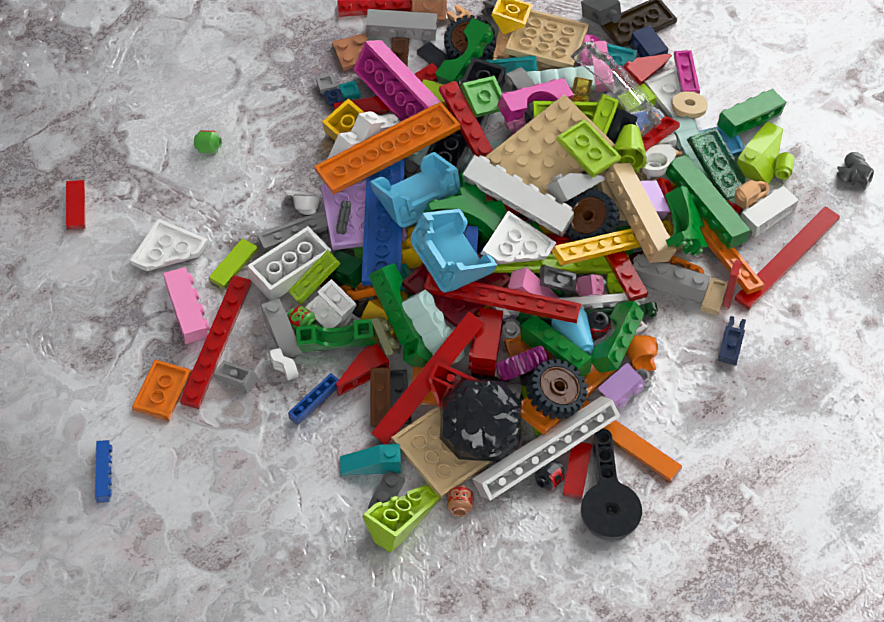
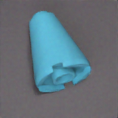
(576, 333)

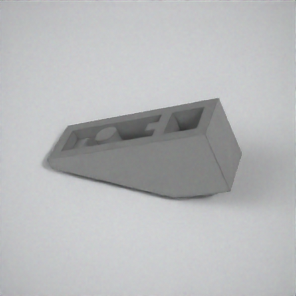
(572, 184)
(280, 328)

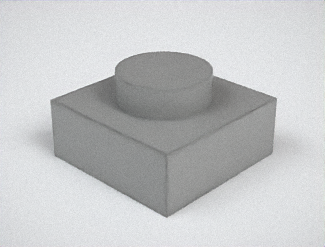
(326, 82)

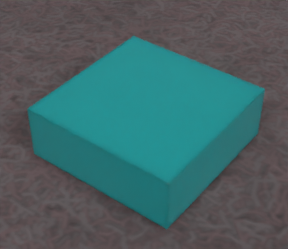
(349, 90)

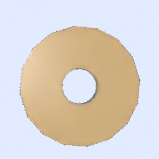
(681, 104)

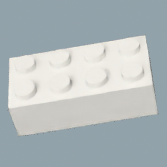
(286, 263)

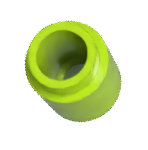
(784, 165)

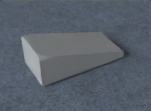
(236, 376)

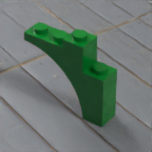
(470, 202)
(686, 222)

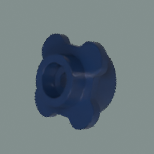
(330, 99)

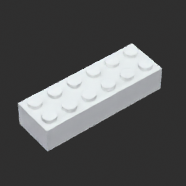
(519, 196)

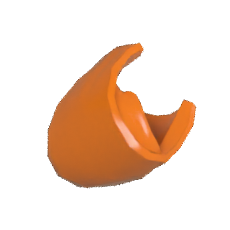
(642, 352)

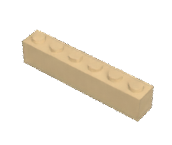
(639, 212)

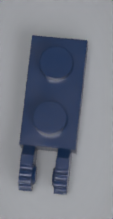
(732, 342)

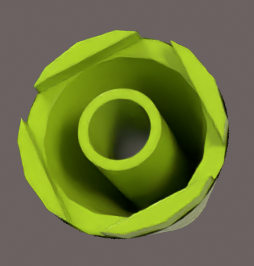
(631, 147)

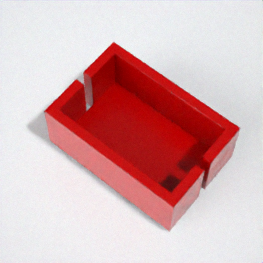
(486, 343)

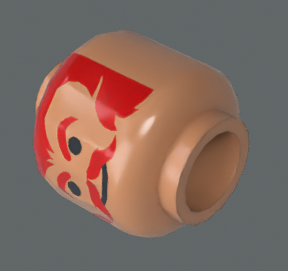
(460, 500)

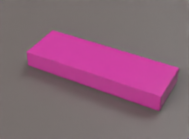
(686, 71)

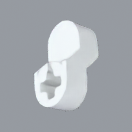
(283, 364)

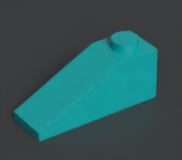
(372, 461)

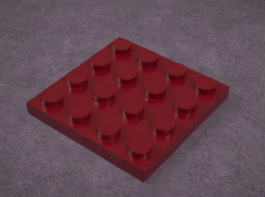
(452, 309)

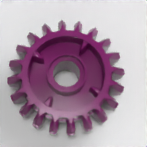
(521, 363)

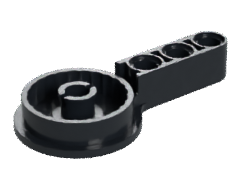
(609, 494)

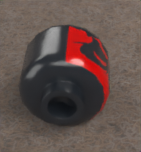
(599, 324)
(550, 475)

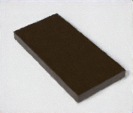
(648, 13)

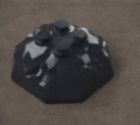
(480, 420)

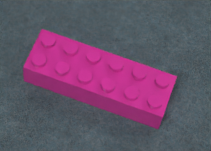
(392, 80)

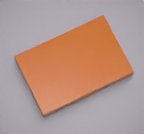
(161, 390)

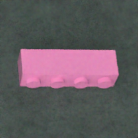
(185, 305)

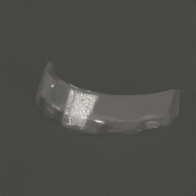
(620, 84)

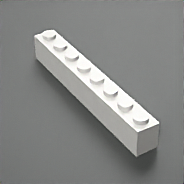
(546, 448)

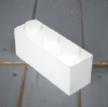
(769, 210)

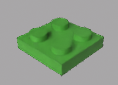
(482, 95)

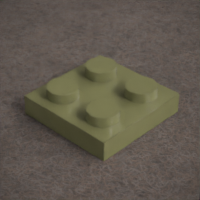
(383, 329)

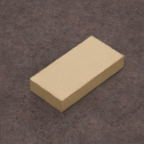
(714, 296)

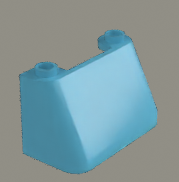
(410, 197)
(447, 252)

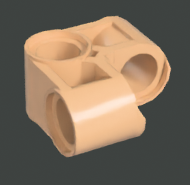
(750, 193)

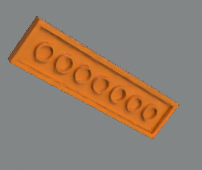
(387, 147)

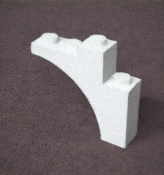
(365, 126)

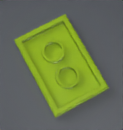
(588, 148)

